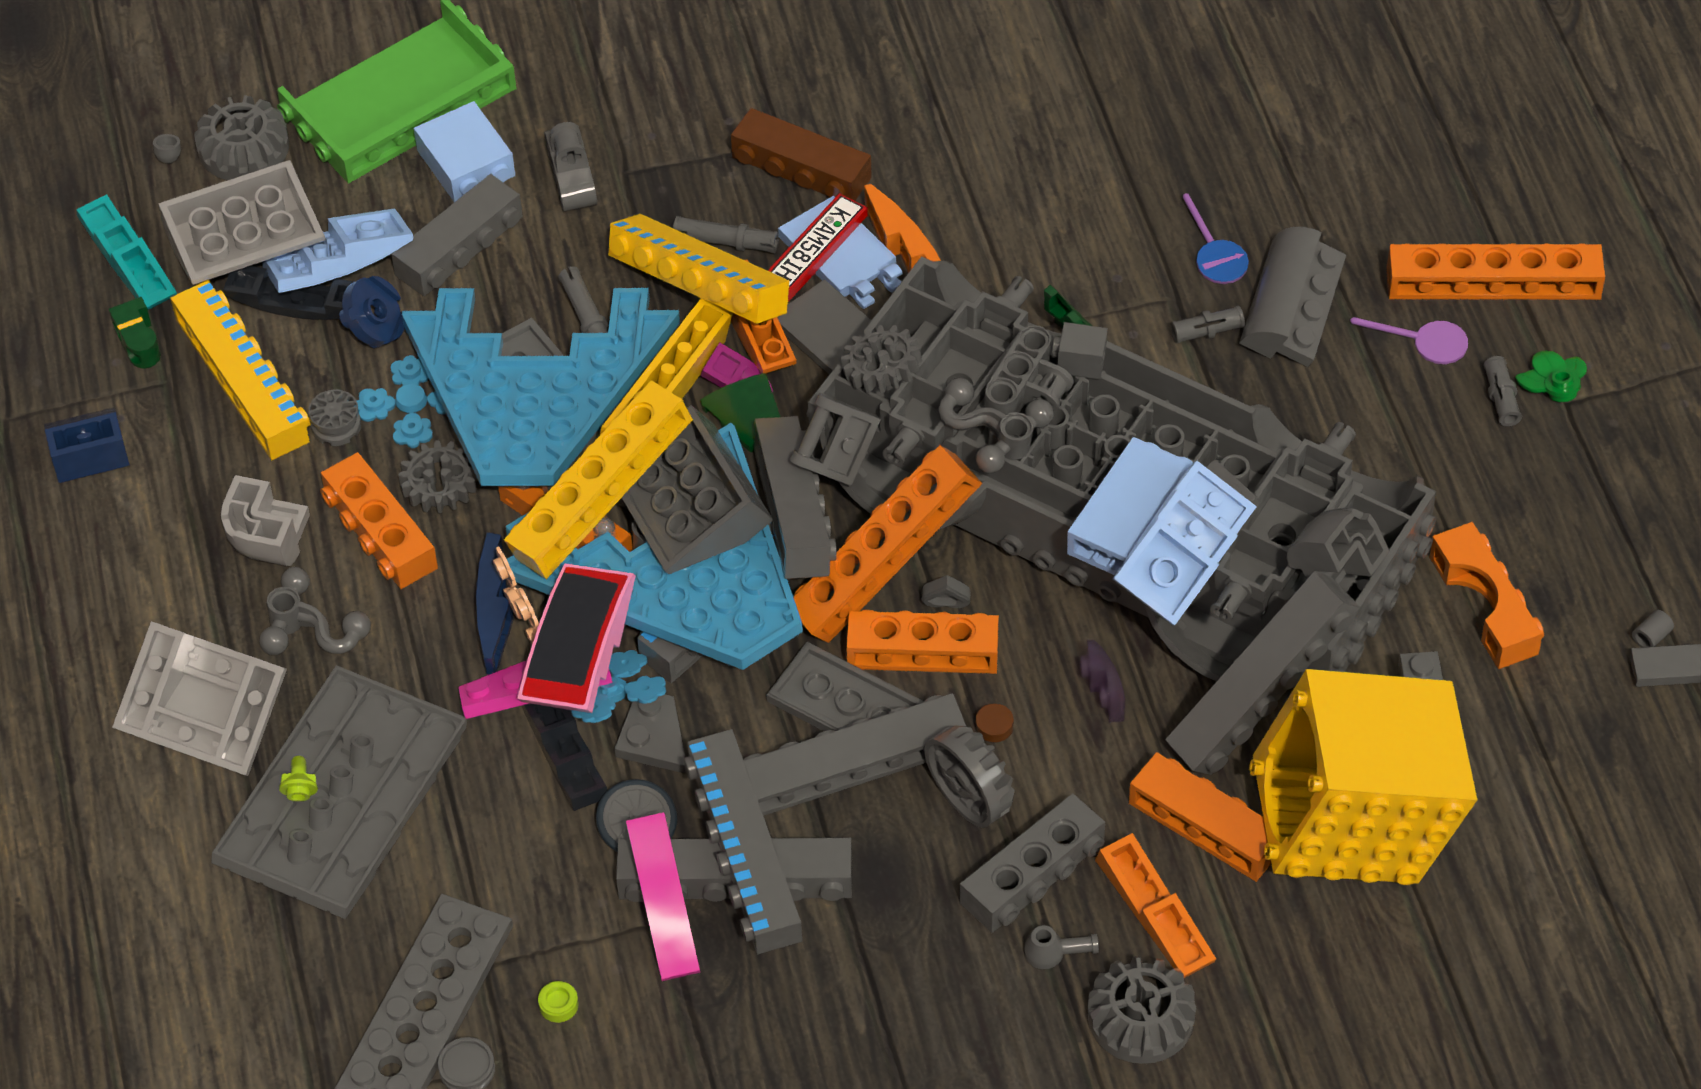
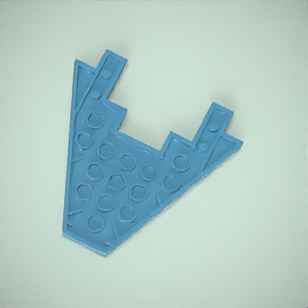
(532, 414)
(721, 607)

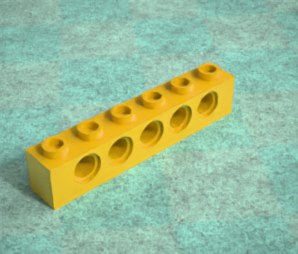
(598, 479)

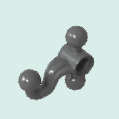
(992, 457)
(275, 638)

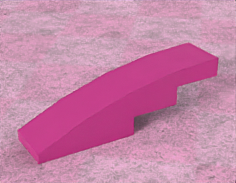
(663, 896)

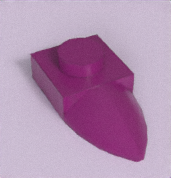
(728, 367)

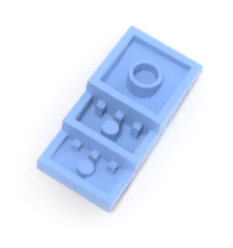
(348, 246)
(1184, 543)

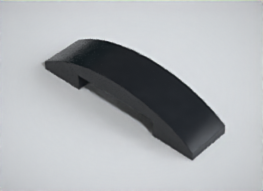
(256, 290)

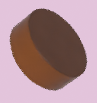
(994, 722)

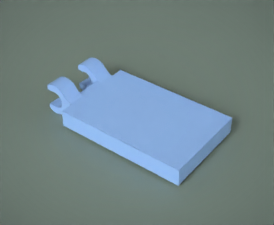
(854, 262)

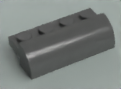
(1293, 296)

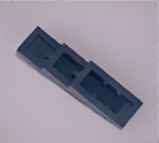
(493, 608)

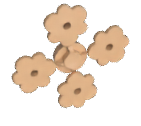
(516, 596)

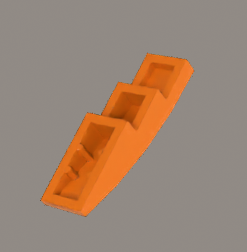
(897, 229)

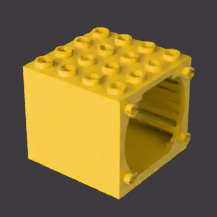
(1363, 777)

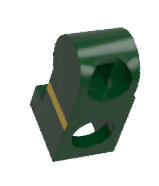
(131, 326)

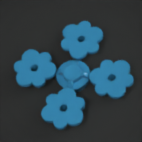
(409, 399)
(643, 690)

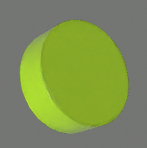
(558, 1001)

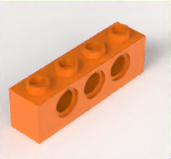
(378, 521)
(936, 654)

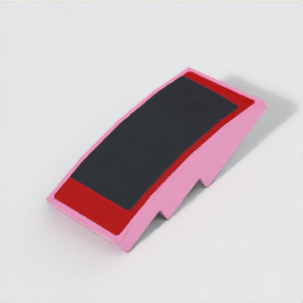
(576, 637)

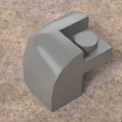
(259, 524)

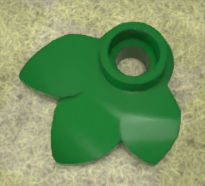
(1554, 375)

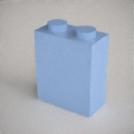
(463, 150)

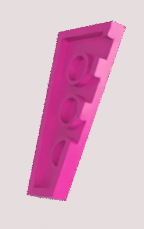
(497, 691)

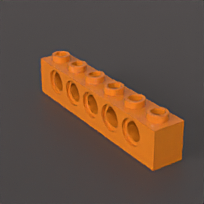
(1495, 271)
(902, 540)

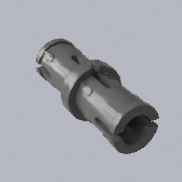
(1229, 318)
(1502, 391)

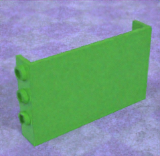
(374, 106)

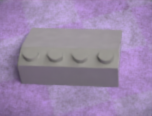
(240, 222)

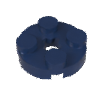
(359, 317)

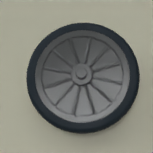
(631, 801)

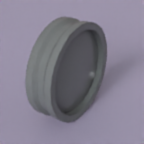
(466, 1064)

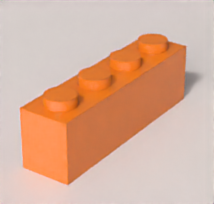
(1201, 814)

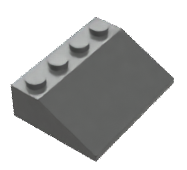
(695, 499)

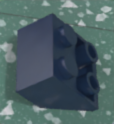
(86, 445)

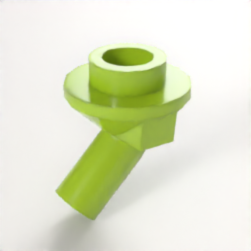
(298, 784)

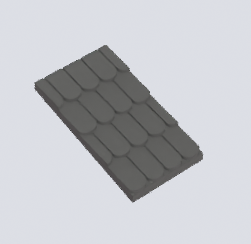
(372, 768)

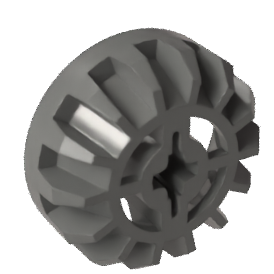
(250, 140)
(970, 775)
(1135, 1034)

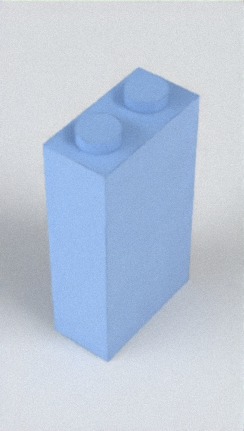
(1124, 504)

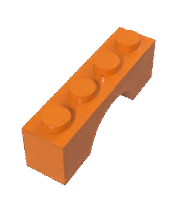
(1466, 560)

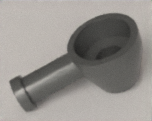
(1051, 953)

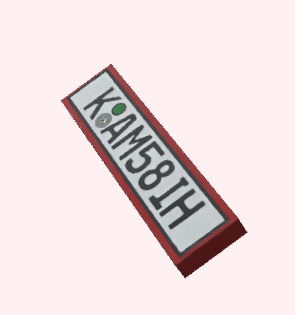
(819, 242)

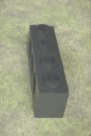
(1067, 822)

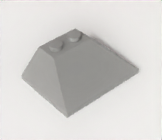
(199, 698)

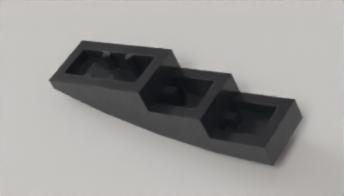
(566, 754)

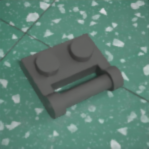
(846, 444)

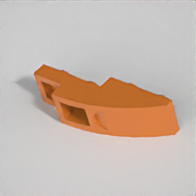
(764, 343)

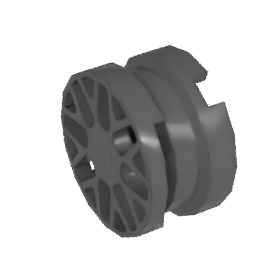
(334, 417)

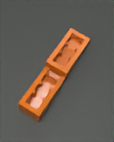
(1154, 906)

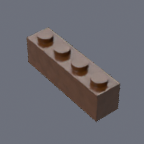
(800, 155)

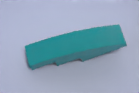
(126, 252)

